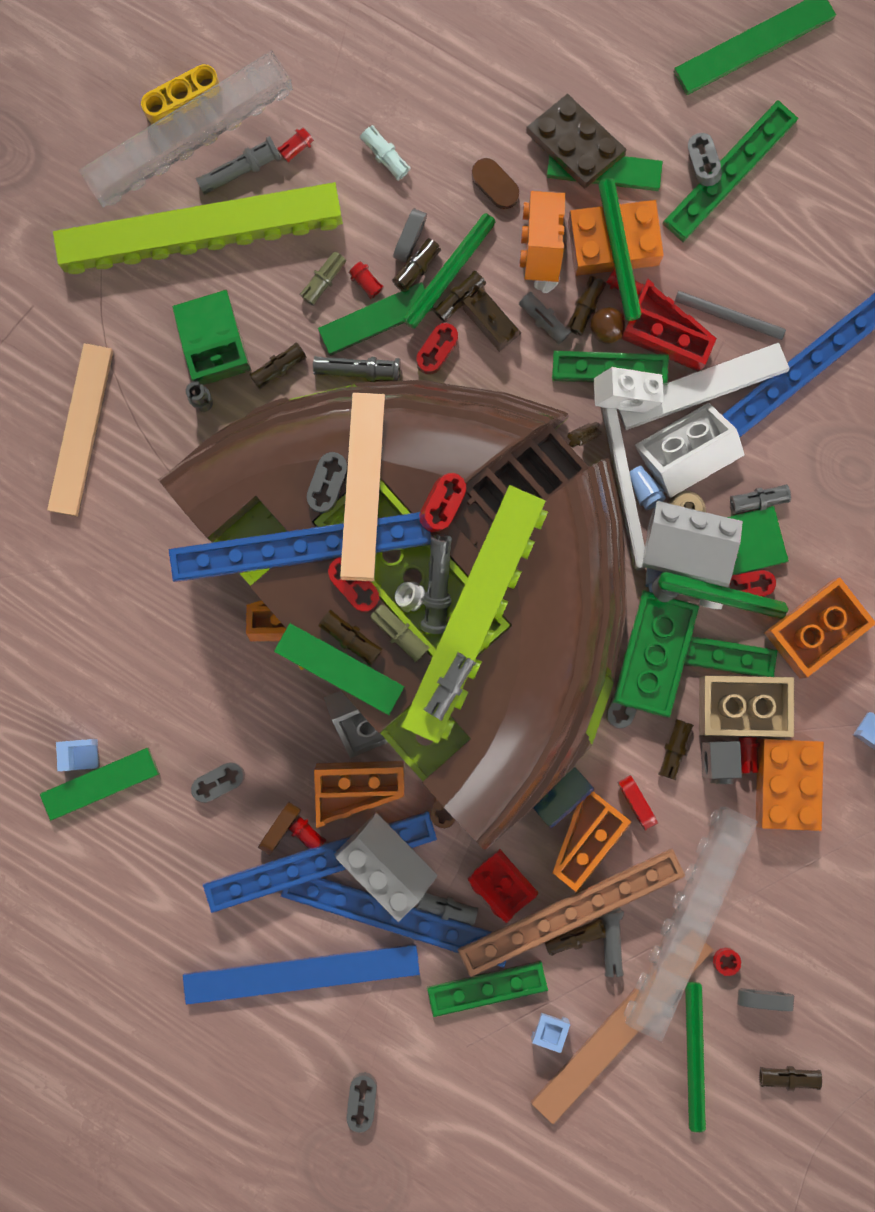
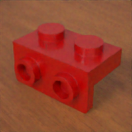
(502, 886)

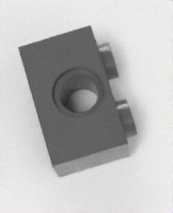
(721, 761)

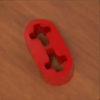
(431, 345)
(448, 505)
(751, 577)
(349, 592)
(637, 802)

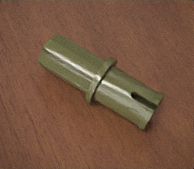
(323, 278)
(399, 632)

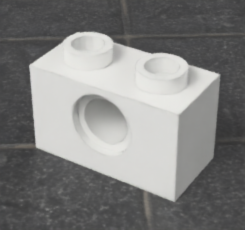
(628, 390)

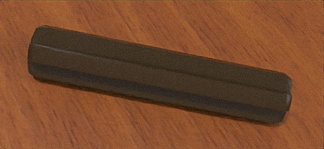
(584, 434)

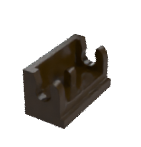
(490, 319)

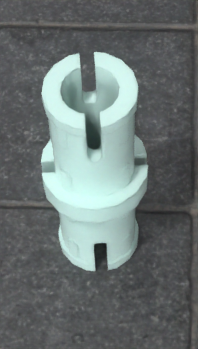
(385, 152)

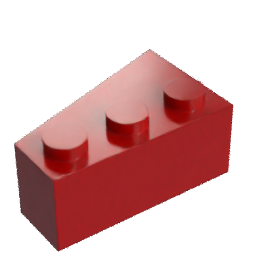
(669, 330)

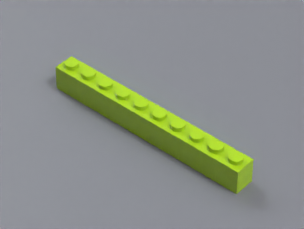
(198, 228)

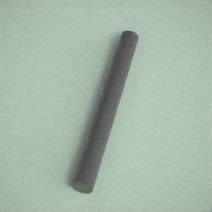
(730, 315)

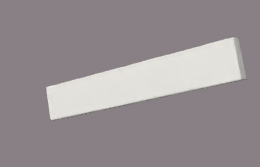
(713, 383)
(624, 486)

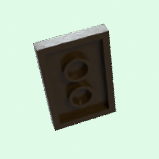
(576, 141)

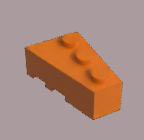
(543, 236)

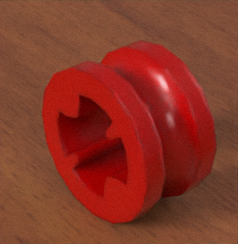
(726, 971)

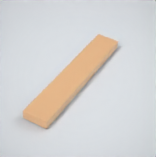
(80, 430)
(362, 487)

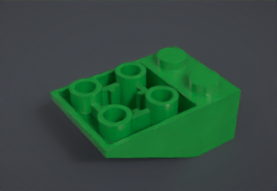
(211, 338)

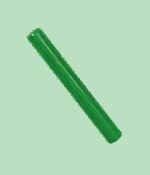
(619, 249)
(449, 271)
(722, 595)
(695, 1057)

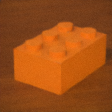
(591, 241)
(820, 628)
(789, 784)

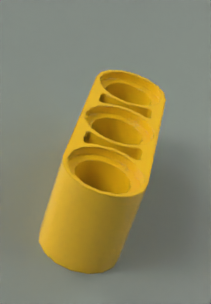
(166, 93)

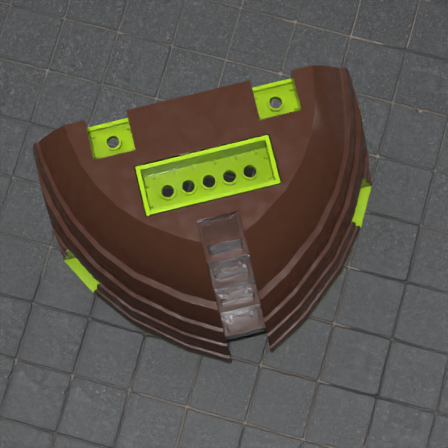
(563, 623)

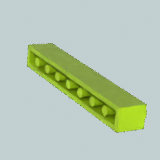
(478, 605)

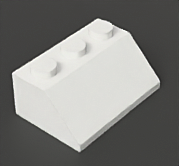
(690, 449)

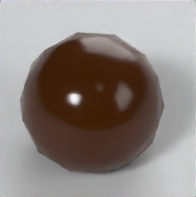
(607, 325)

